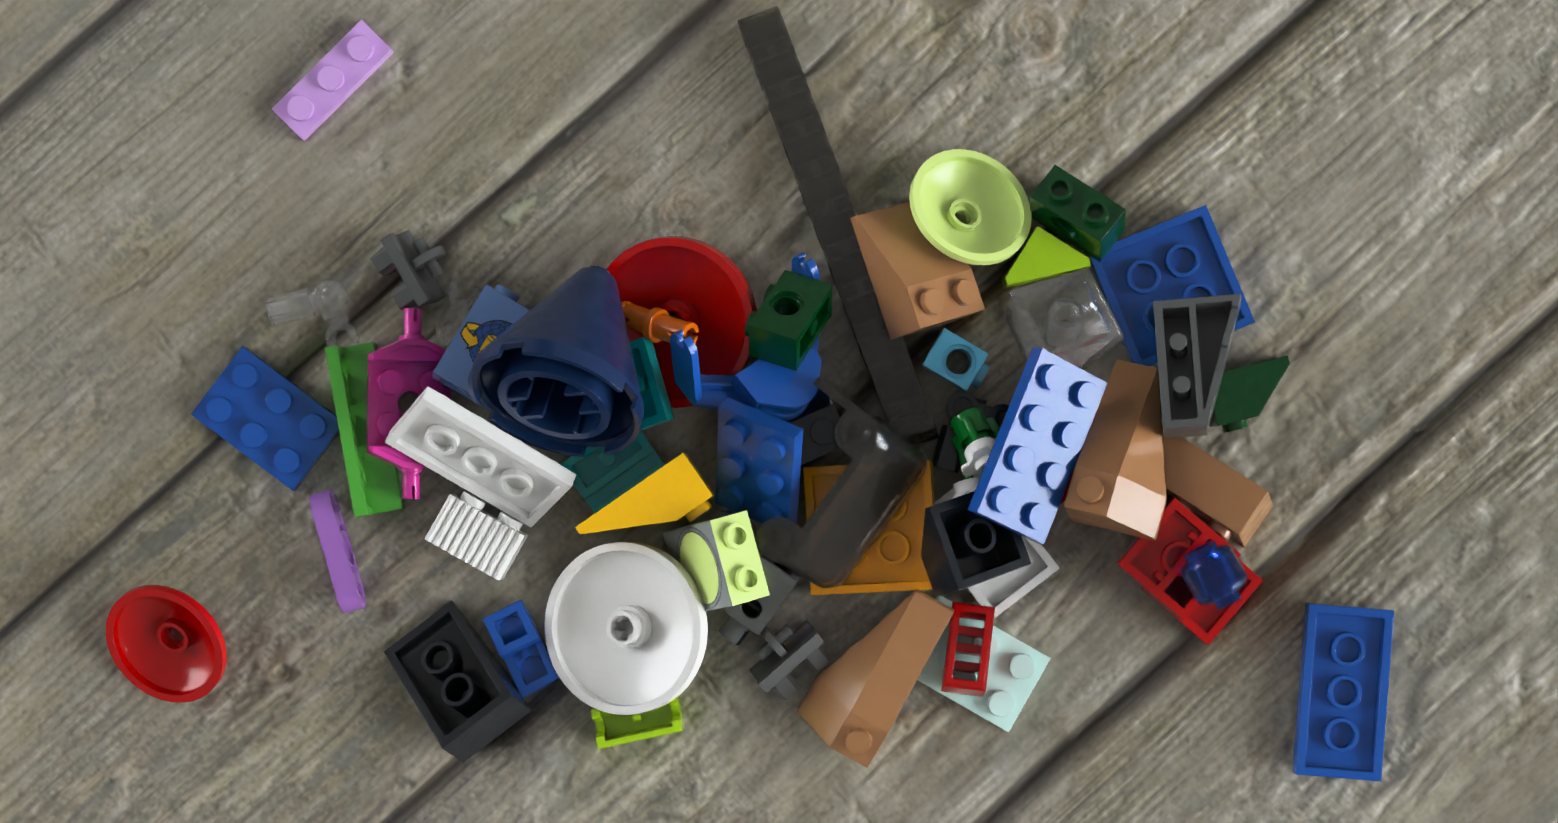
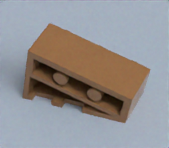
(1214, 490)

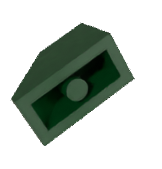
(1246, 392)

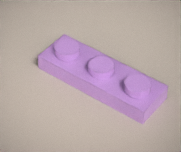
(333, 80)

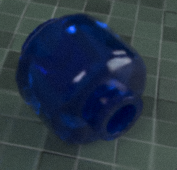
(1213, 574)

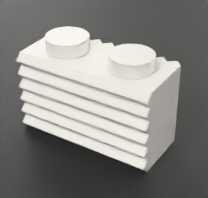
(476, 535)

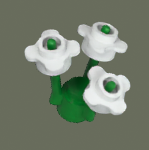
(972, 445)

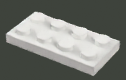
(480, 457)

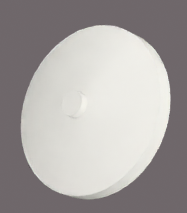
(625, 628)

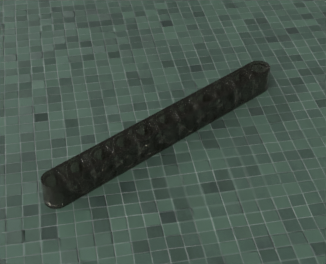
(830, 215)

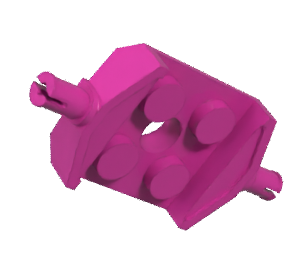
(391, 372)

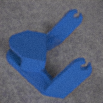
(761, 385)

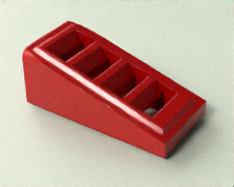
(964, 686)

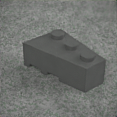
(1191, 358)

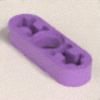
(338, 551)

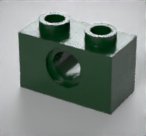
(1077, 213)
(789, 319)

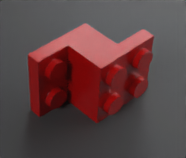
(1158, 569)

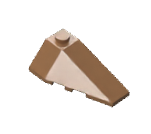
(1121, 464)

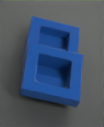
(522, 648)

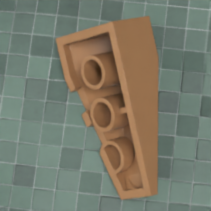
(867, 686)

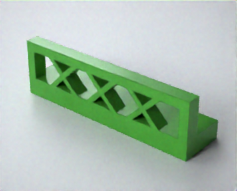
(372, 483)

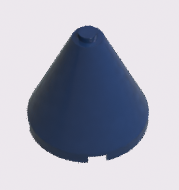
(565, 371)

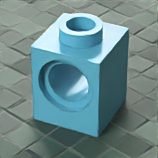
(936, 361)

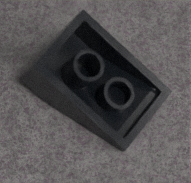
(456, 682)

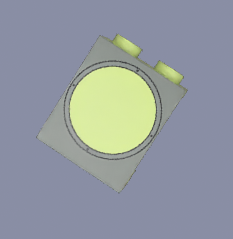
(720, 559)

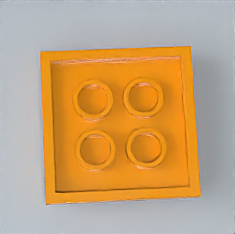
(895, 556)

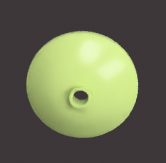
(979, 194)

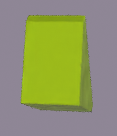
(1043, 258)

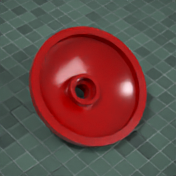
(166, 643)

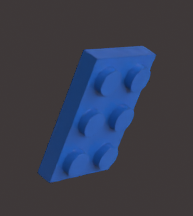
(268, 418)
(757, 462)

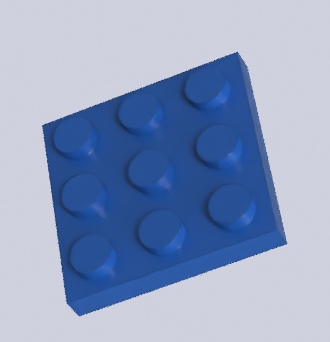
(1164, 263)

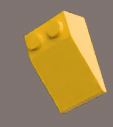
(660, 498)

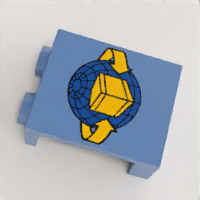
(488, 318)

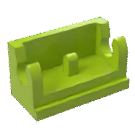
(622, 729)

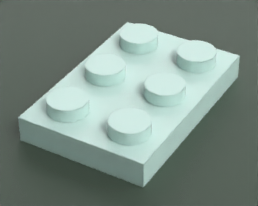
(1010, 679)

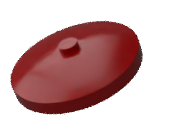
(694, 286)

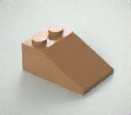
(910, 276)

